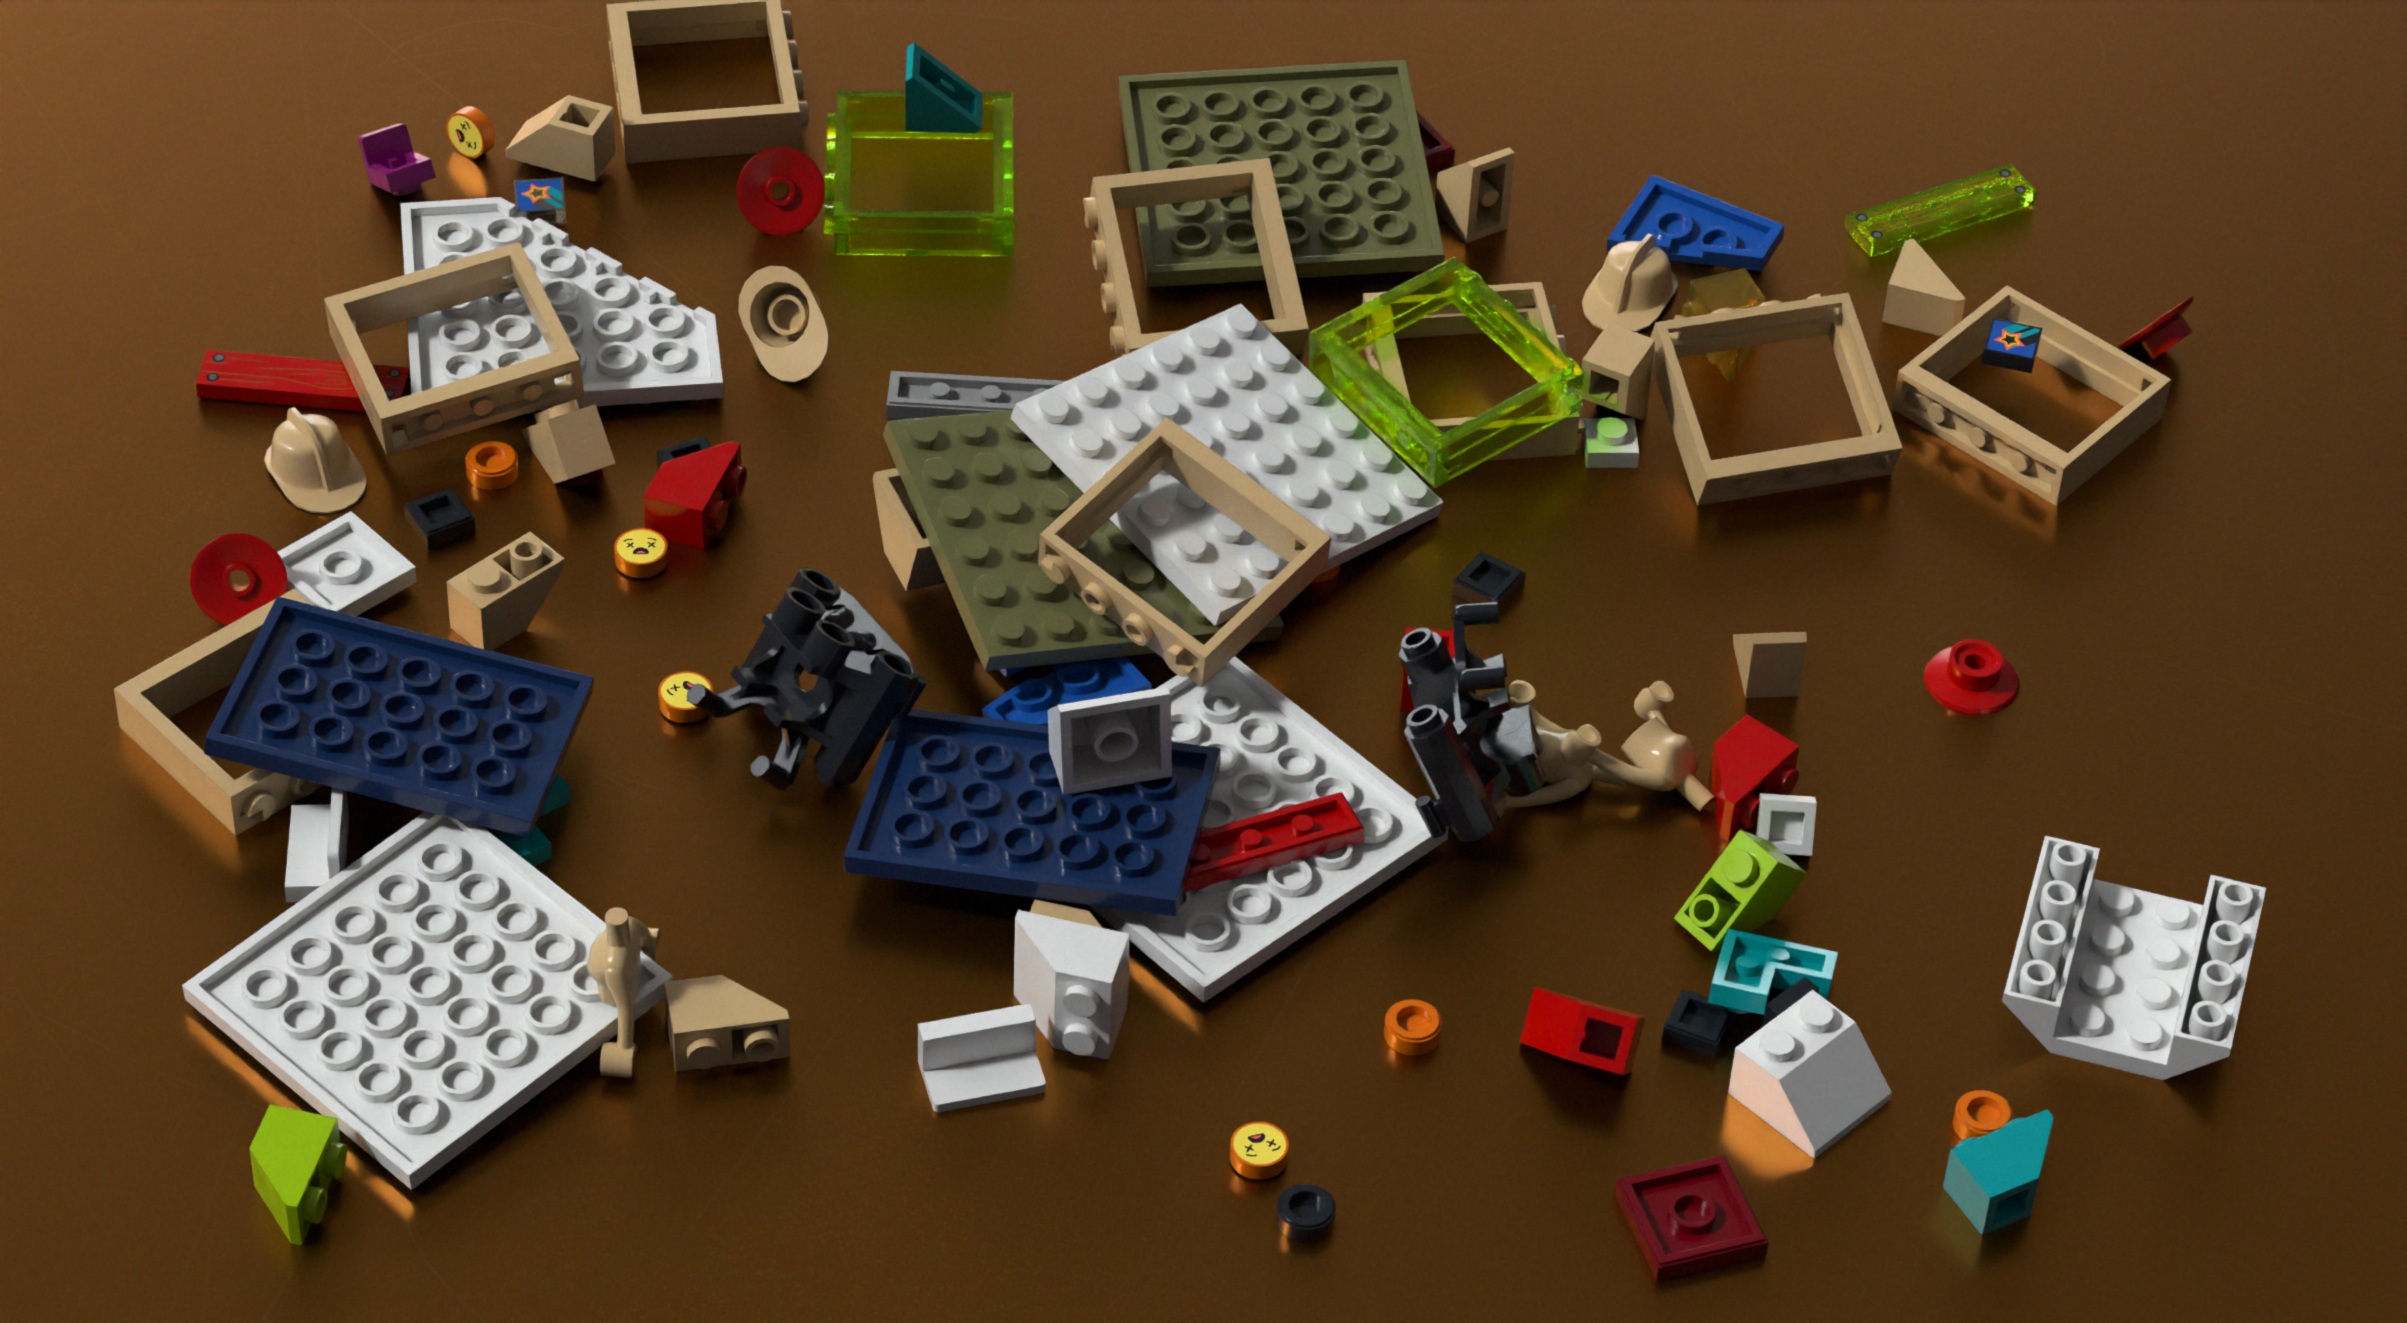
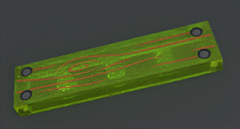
(1940, 209)

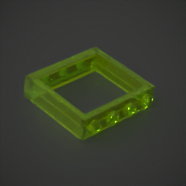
(915, 232)
(1400, 424)

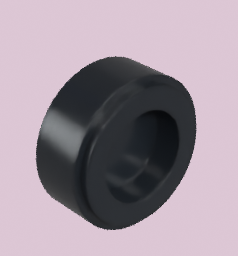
(1306, 1213)

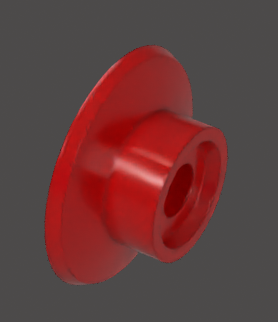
(797, 207)
(2162, 332)
(212, 580)
(1972, 678)

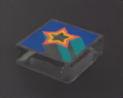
(541, 199)

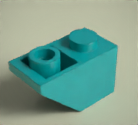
(1999, 1172)

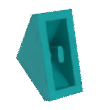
(938, 97)

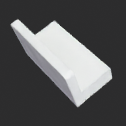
(316, 845)
(980, 1058)

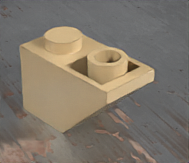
(568, 138)
(1619, 371)
(569, 441)
(503, 592)
(722, 1024)

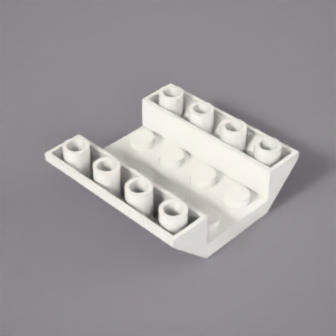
(2128, 970)

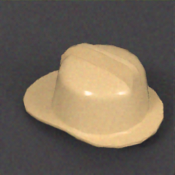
(1631, 286)
(784, 323)
(315, 464)

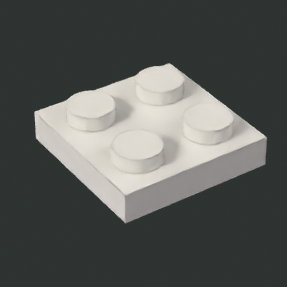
(346, 567)

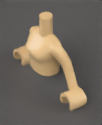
(1661, 757)
(1563, 776)
(618, 973)

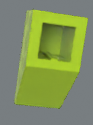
(1740, 890)
(294, 1164)

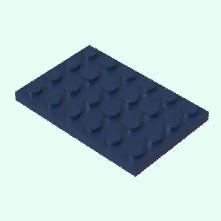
(400, 716)
(985, 812)

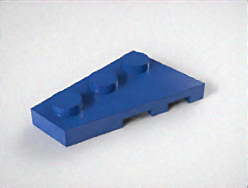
(1698, 227)
(1064, 685)

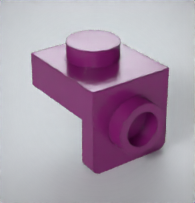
(392, 162)

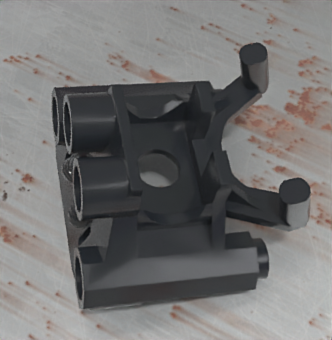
(857, 691)
(1466, 741)

